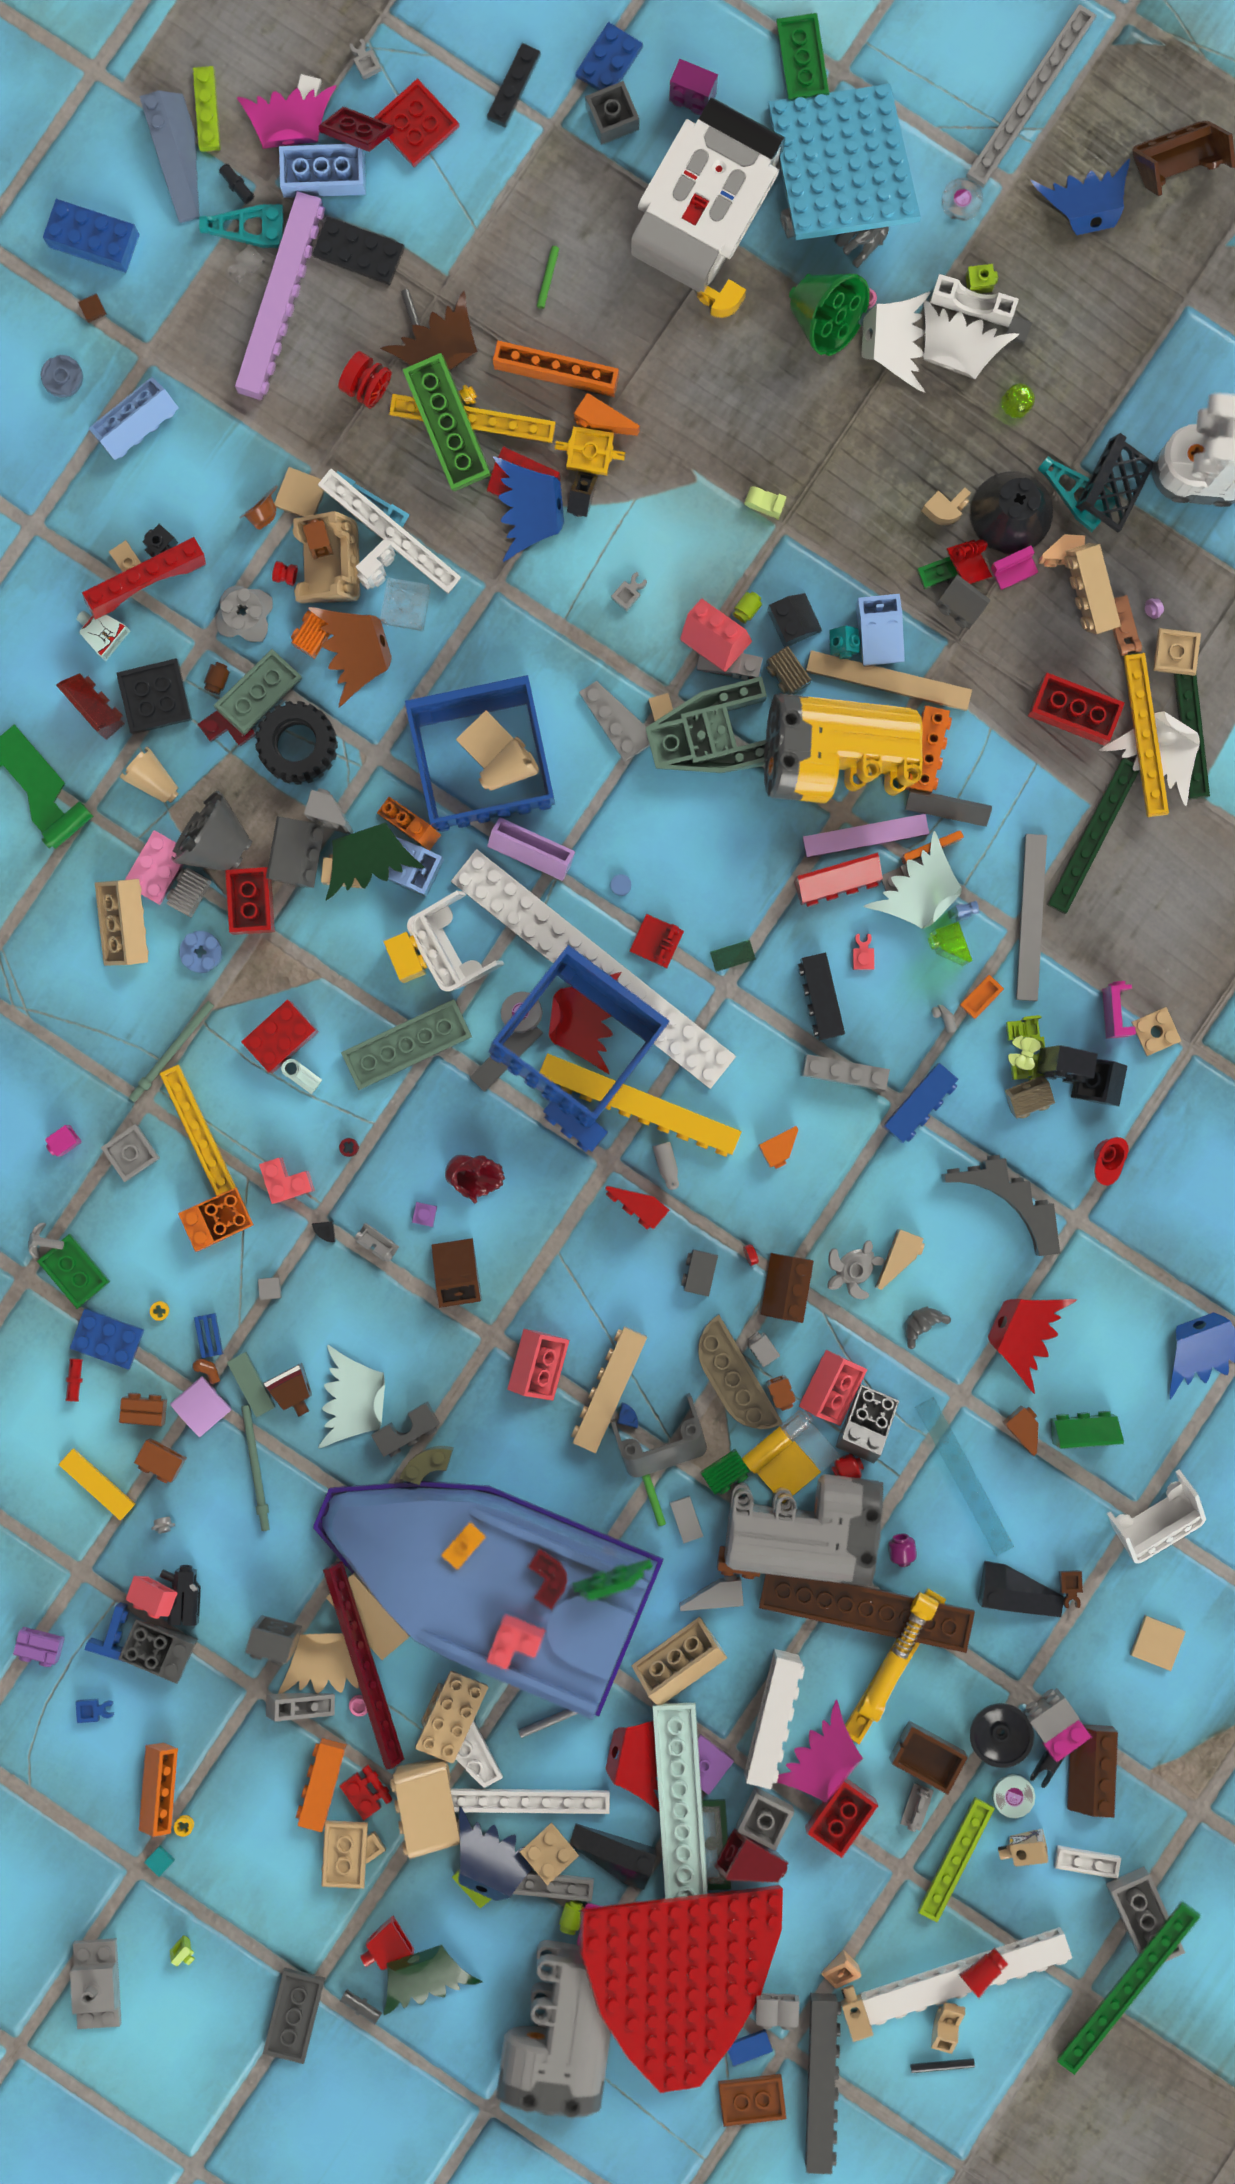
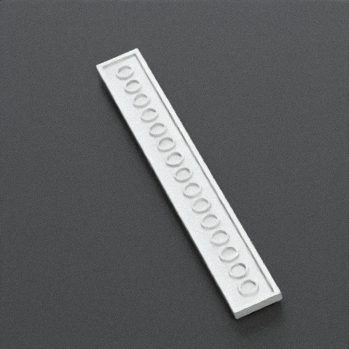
(550, 936)

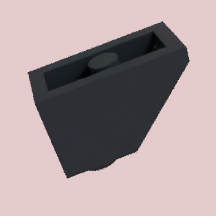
(582, 494)

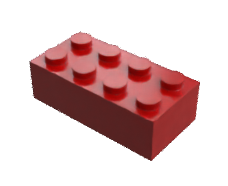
(1076, 709)

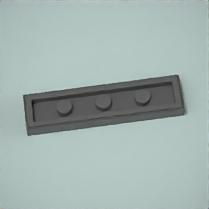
(948, 807)
(491, 1070)

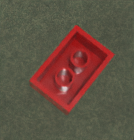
(249, 901)
(279, 1036)
(841, 1817)

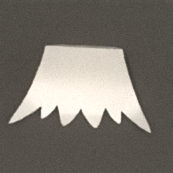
(893, 337)
(958, 346)
(1177, 750)

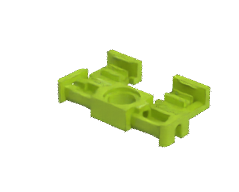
(1030, 1029)

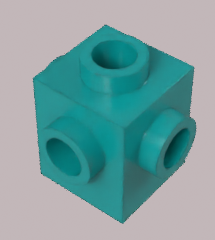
(844, 641)

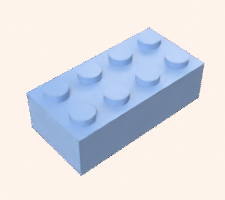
(322, 170)

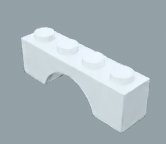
(992, 308)

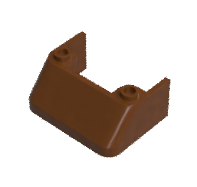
(1182, 150)

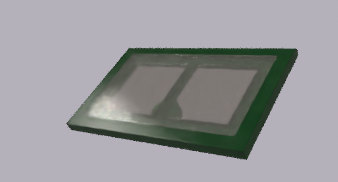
(715, 1839)

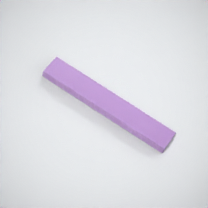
(865, 835)

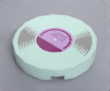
(1013, 1796)

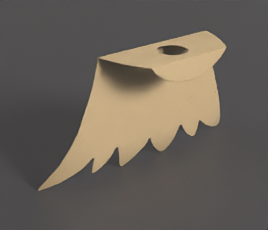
(320, 1659)

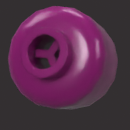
(902, 1550)

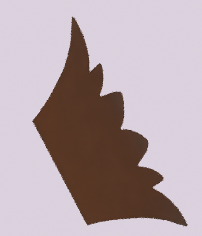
(449, 337)

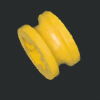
(155, 1316)
(183, 1832)

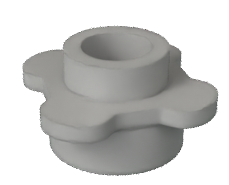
(163, 1525)

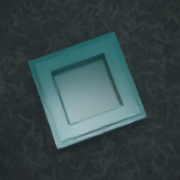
(159, 1861)

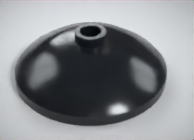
(1006, 1748)

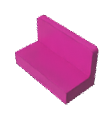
(1014, 568)

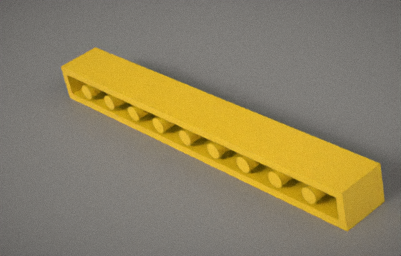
(642, 1105)

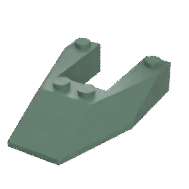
(701, 735)

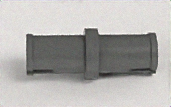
(361, 2006)

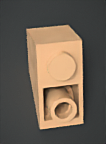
(1056, 553)

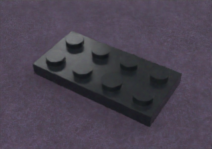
(358, 250)

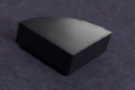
(325, 1230)

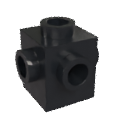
(158, 540)

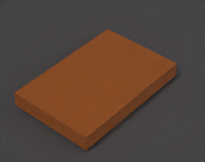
(752, 2100)

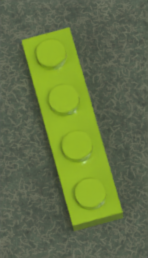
(206, 108)

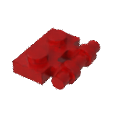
(361, 1796)

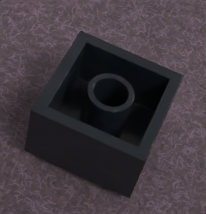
(1066, 1063)

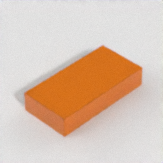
(981, 996)

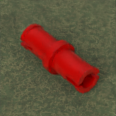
(74, 1380)

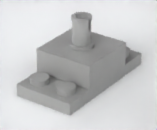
(95, 1984)

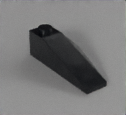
(1012, 1591)
(621, 1857)

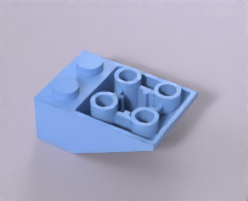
(880, 629)
(417, 879)

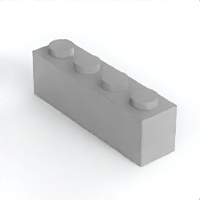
(845, 1072)

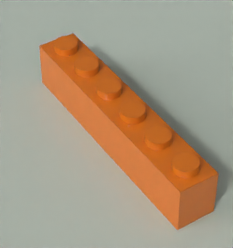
(555, 368)

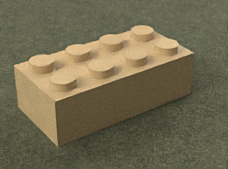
(1092, 588)

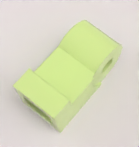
(765, 502)

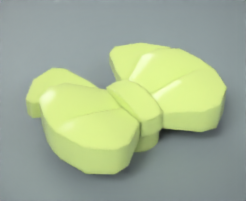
(1028, 1046)

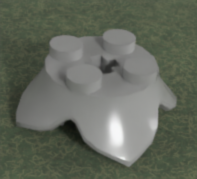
(251, 626)

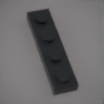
(513, 85)

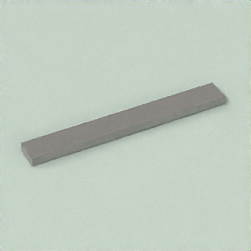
(1031, 917)

